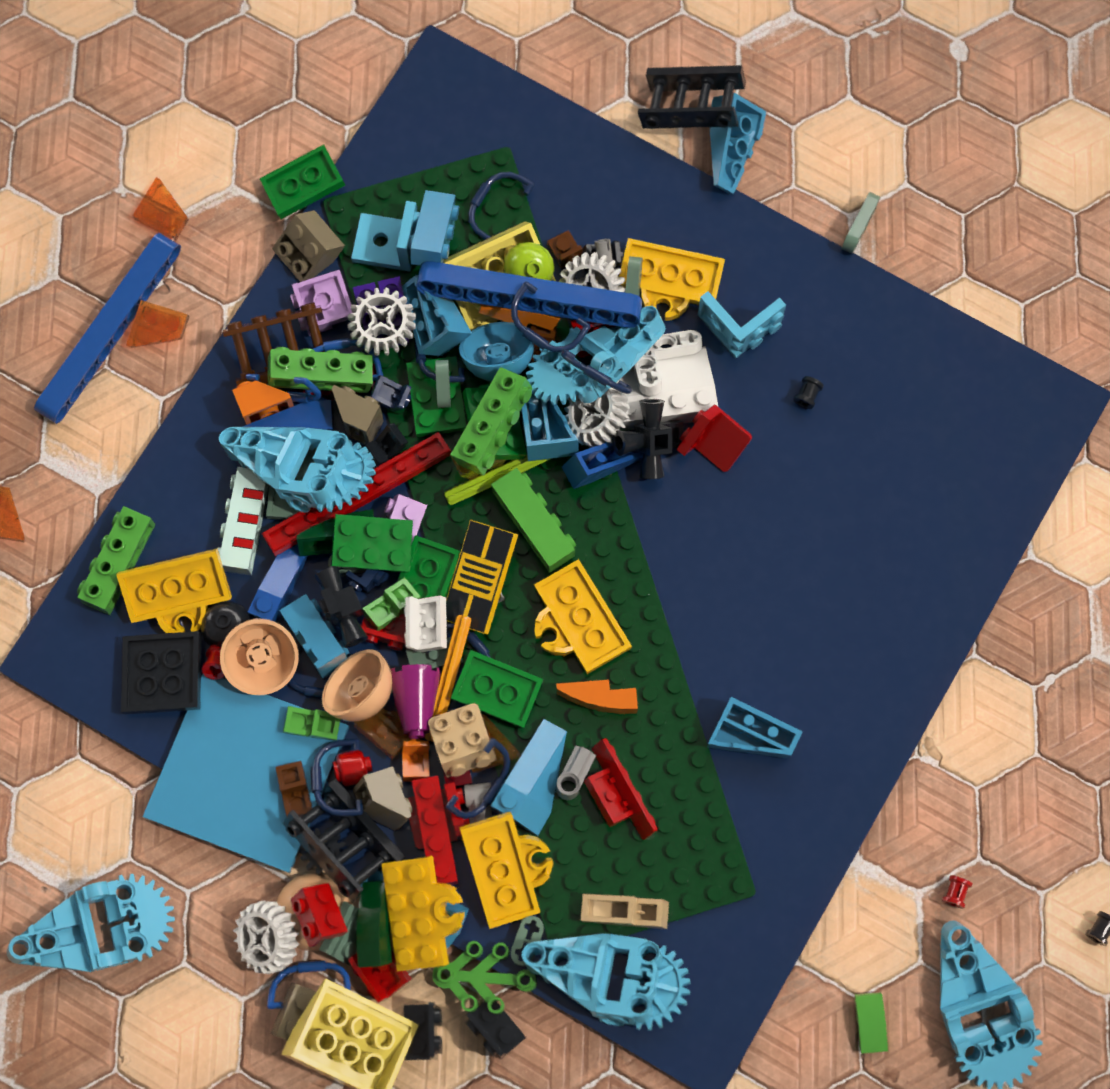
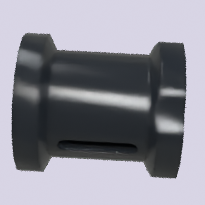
(808, 392)
(1101, 929)

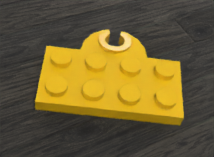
(673, 275)
(175, 590)
(578, 619)
(505, 868)
(419, 913)

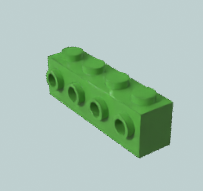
(321, 368)
(492, 421)
(533, 519)
(118, 553)

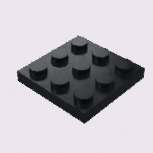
(161, 673)

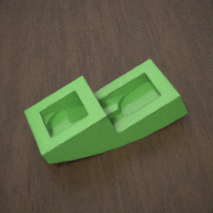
(390, 605)
(311, 723)
(871, 1023)

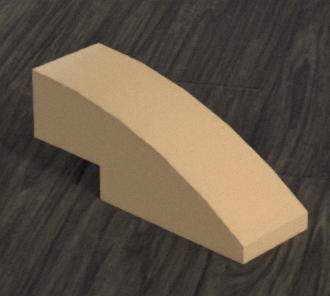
(625, 911)

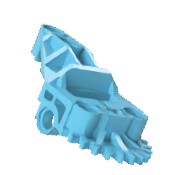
(614, 347)
(277, 456)
(74, 933)
(589, 971)
(977, 987)

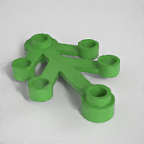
(480, 977)

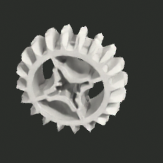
(595, 267)
(374, 329)
(597, 428)
(266, 937)

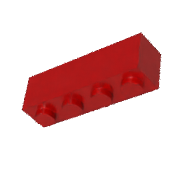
(435, 828)

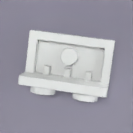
(425, 623)

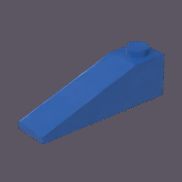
(314, 415)
(597, 463)
(277, 585)

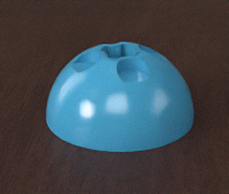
(496, 347)

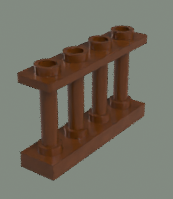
(260, 323)

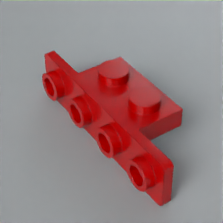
(616, 793)

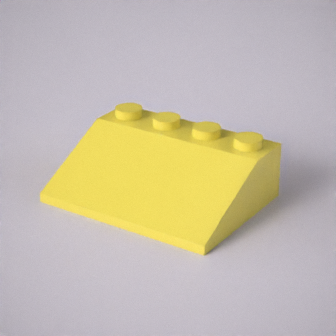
(489, 256)
(350, 1039)

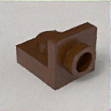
(564, 248)

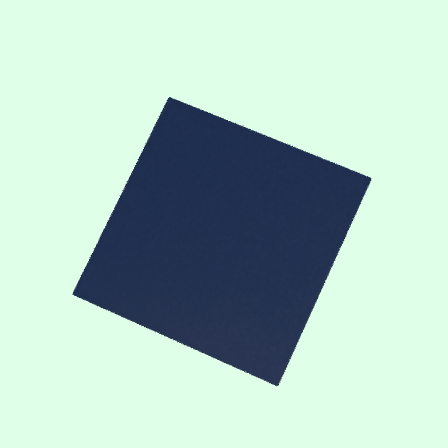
(807, 580)

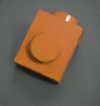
(415, 760)

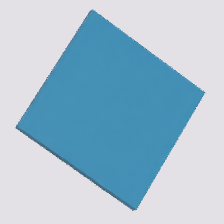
(224, 774)

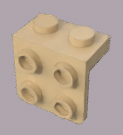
(461, 740)

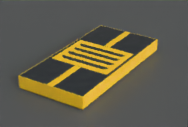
(480, 575)

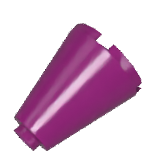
(415, 697)

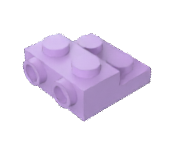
(328, 292)

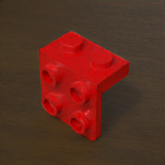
(715, 437)
(453, 821)

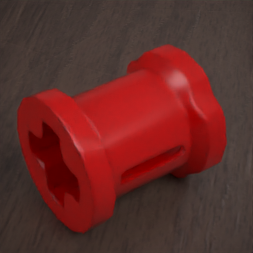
(212, 668)
(957, 892)

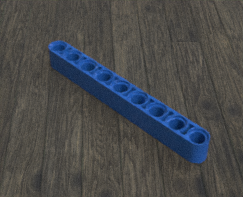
(550, 298)
(107, 328)

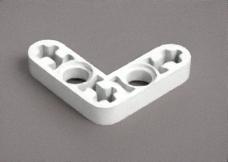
(657, 353)

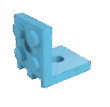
(399, 233)
(738, 338)

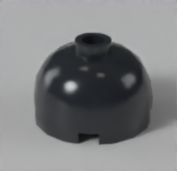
(220, 620)

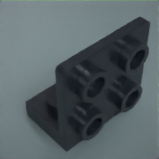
(497, 1029)
(425, 1041)

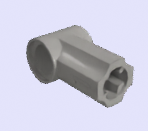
(575, 771)
(474, 794)

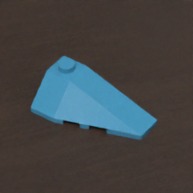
(734, 144)
(533, 780)

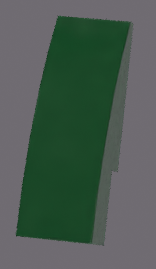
(319, 538)
(373, 926)

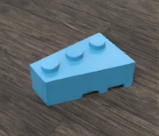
(434, 228)
(437, 321)
(546, 431)
(315, 635)
(753, 732)

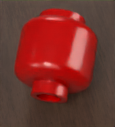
(351, 767)

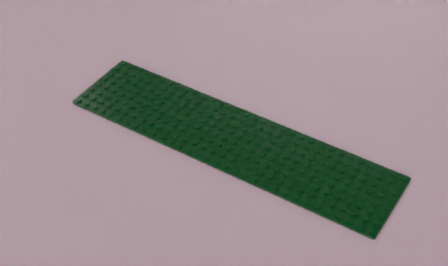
(696, 850)

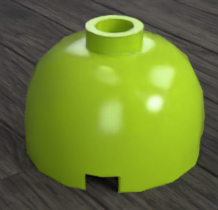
(529, 260)

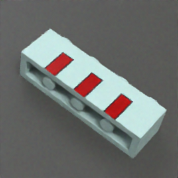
(243, 522)

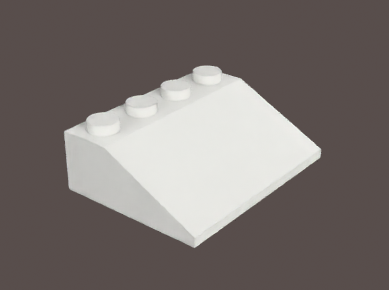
(685, 389)

